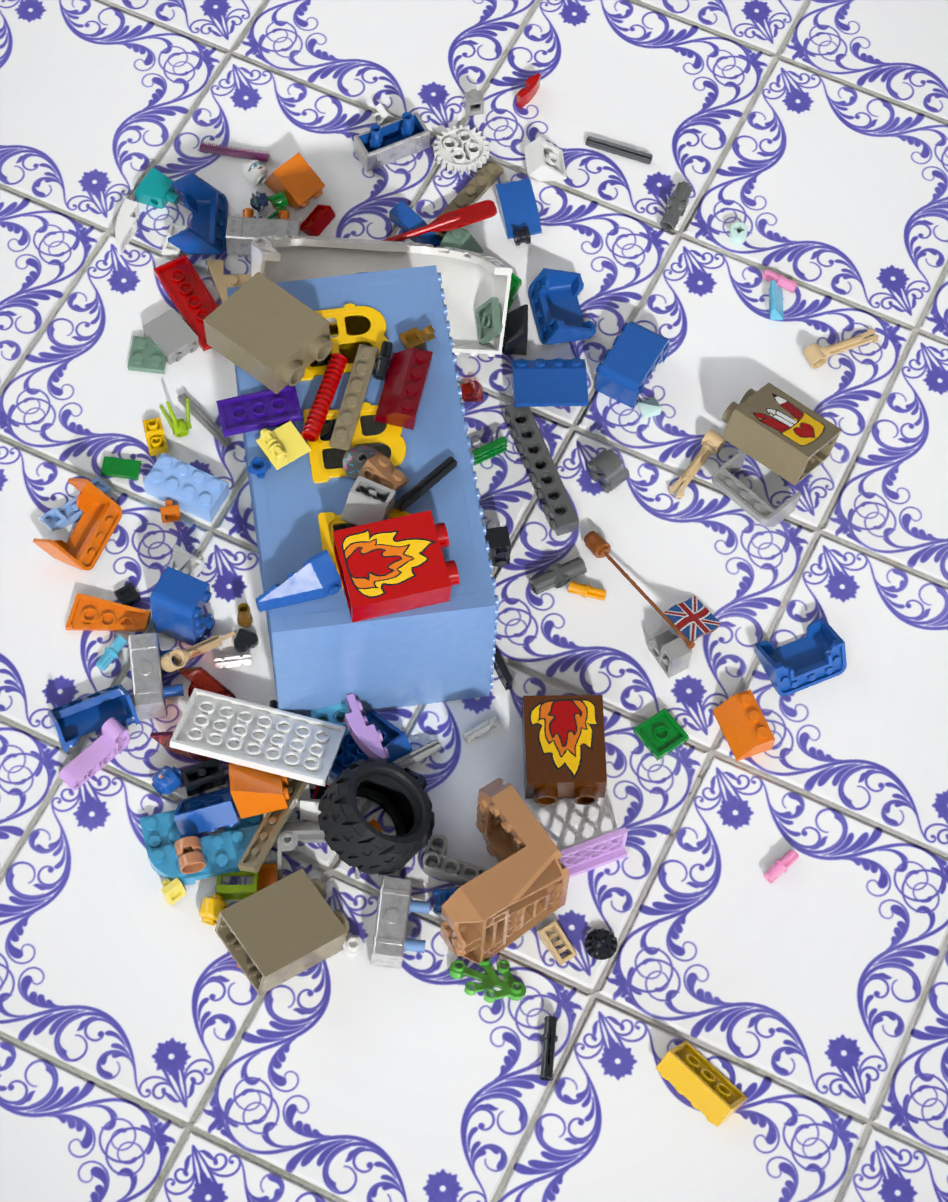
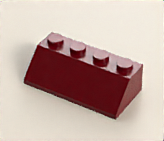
(404, 388)

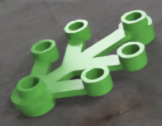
(511, 988)

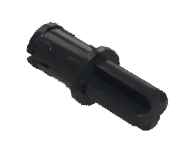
(383, 361)

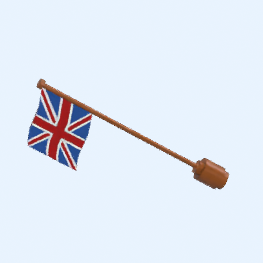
(687, 618)

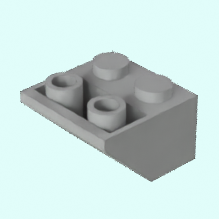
(368, 502)

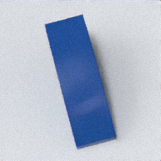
(409, 220)

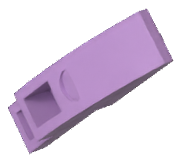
(364, 734)

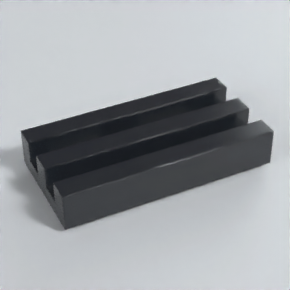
(502, 671)

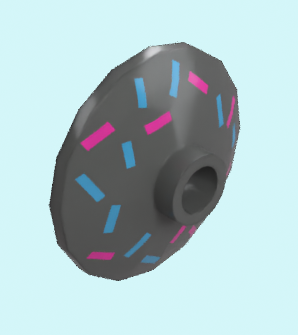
(351, 461)

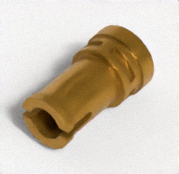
(244, 616)

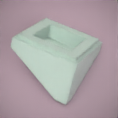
(649, 408)

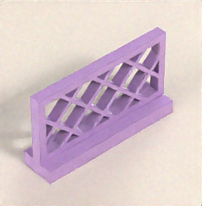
(595, 852)

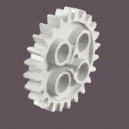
(461, 149)

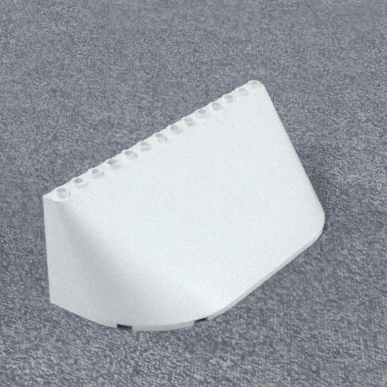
(465, 274)

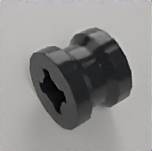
(521, 236)

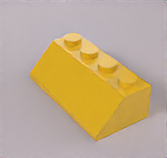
(701, 1083)

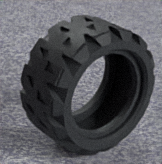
(397, 795)

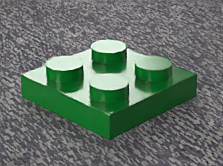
(661, 734)

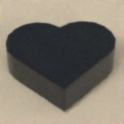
(245, 640)

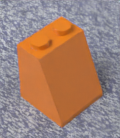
(296, 181)
(257, 790)

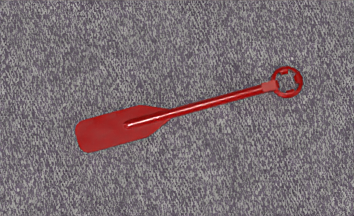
(453, 220)

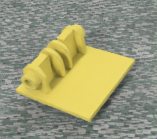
(282, 444)

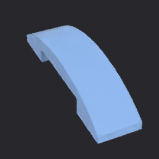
(69, 512)

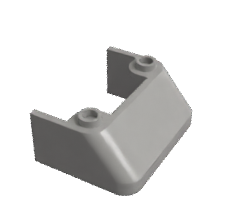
(748, 500)
(295, 833)

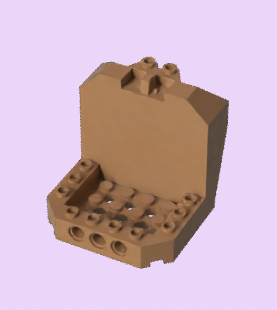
(513, 894)

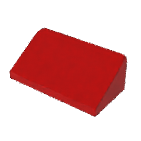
(317, 220)

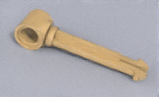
(818, 355)
(711, 444)
(183, 656)

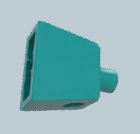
(156, 190)

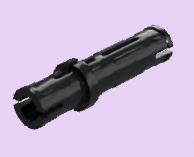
(548, 1049)

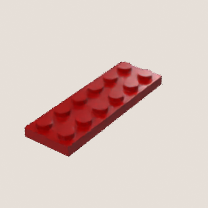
(187, 294)

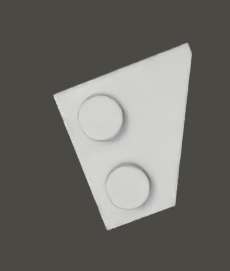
(186, 562)

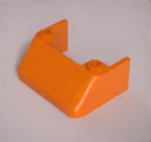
(91, 532)

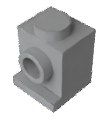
(473, 97)

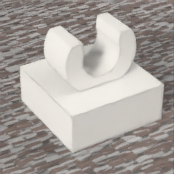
(384, 114)

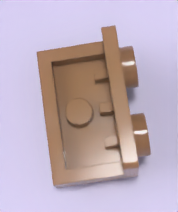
(383, 472)

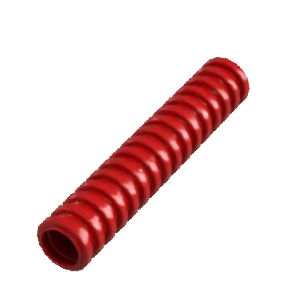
(324, 397)

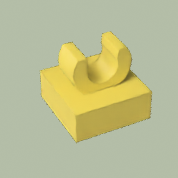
(172, 890)

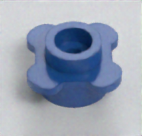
(258, 462)

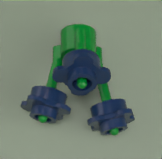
(261, 200)

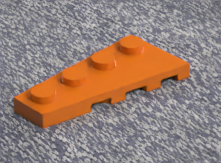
(103, 615)

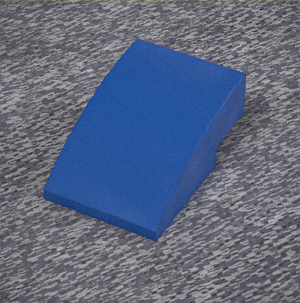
(518, 207)

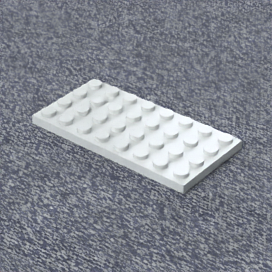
(258, 737)

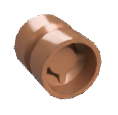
(190, 855)

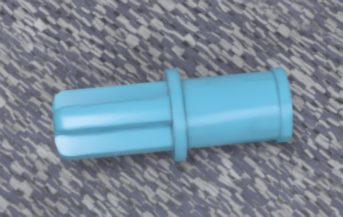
(111, 653)

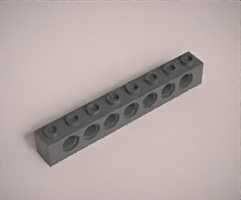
(561, 523)

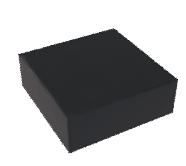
(127, 595)

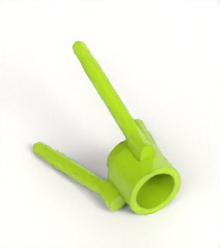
(179, 427)

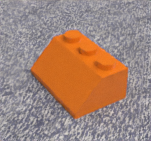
(744, 725)

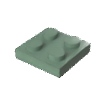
(488, 320)
(146, 356)

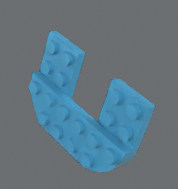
(220, 850)

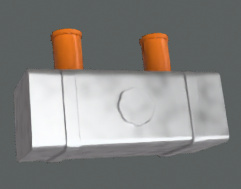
(245, 229)

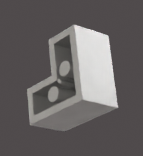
(670, 653)

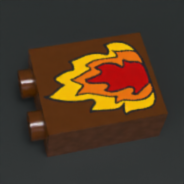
(564, 748)

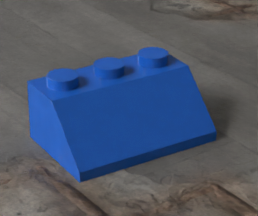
(206, 813)

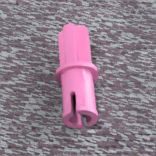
(782, 281)
(781, 866)

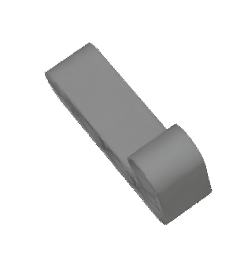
(443, 862)

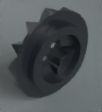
(601, 952)

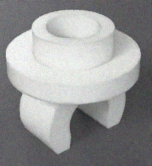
(353, 945)

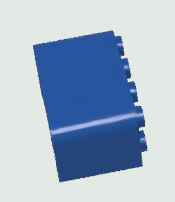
(630, 363)
(178, 606)

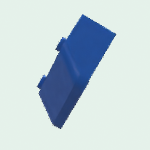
(208, 217)
(90, 714)

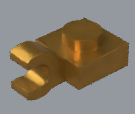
(416, 338)

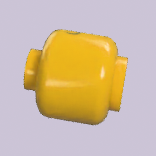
(210, 909)

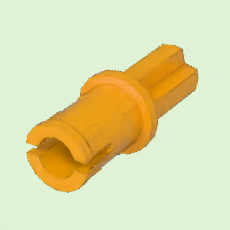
(586, 590)

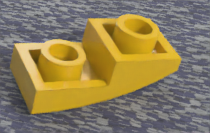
(155, 436)

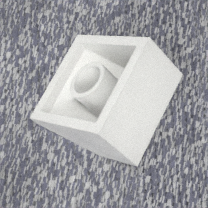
(544, 161)

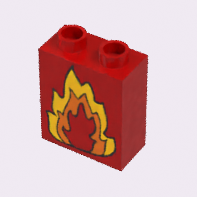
(394, 565)

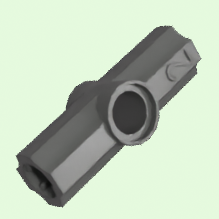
(676, 206)
(557, 575)

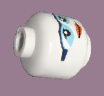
(254, 172)

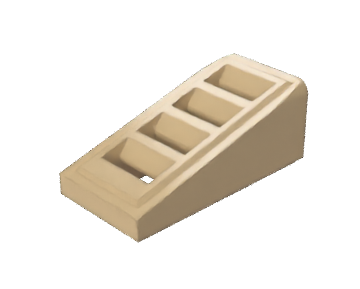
(551, 947)

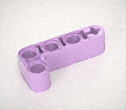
(97, 755)

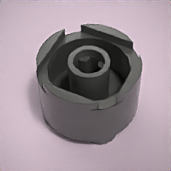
(607, 470)

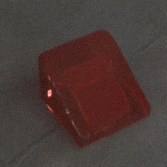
(472, 391)

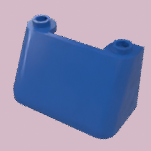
(557, 307)
(805, 660)

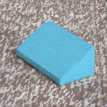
(775, 301)

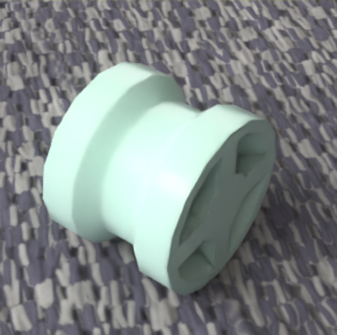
(734, 235)

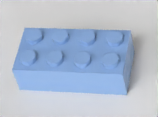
(187, 487)

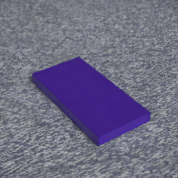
(258, 411)

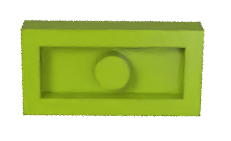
(236, 892)

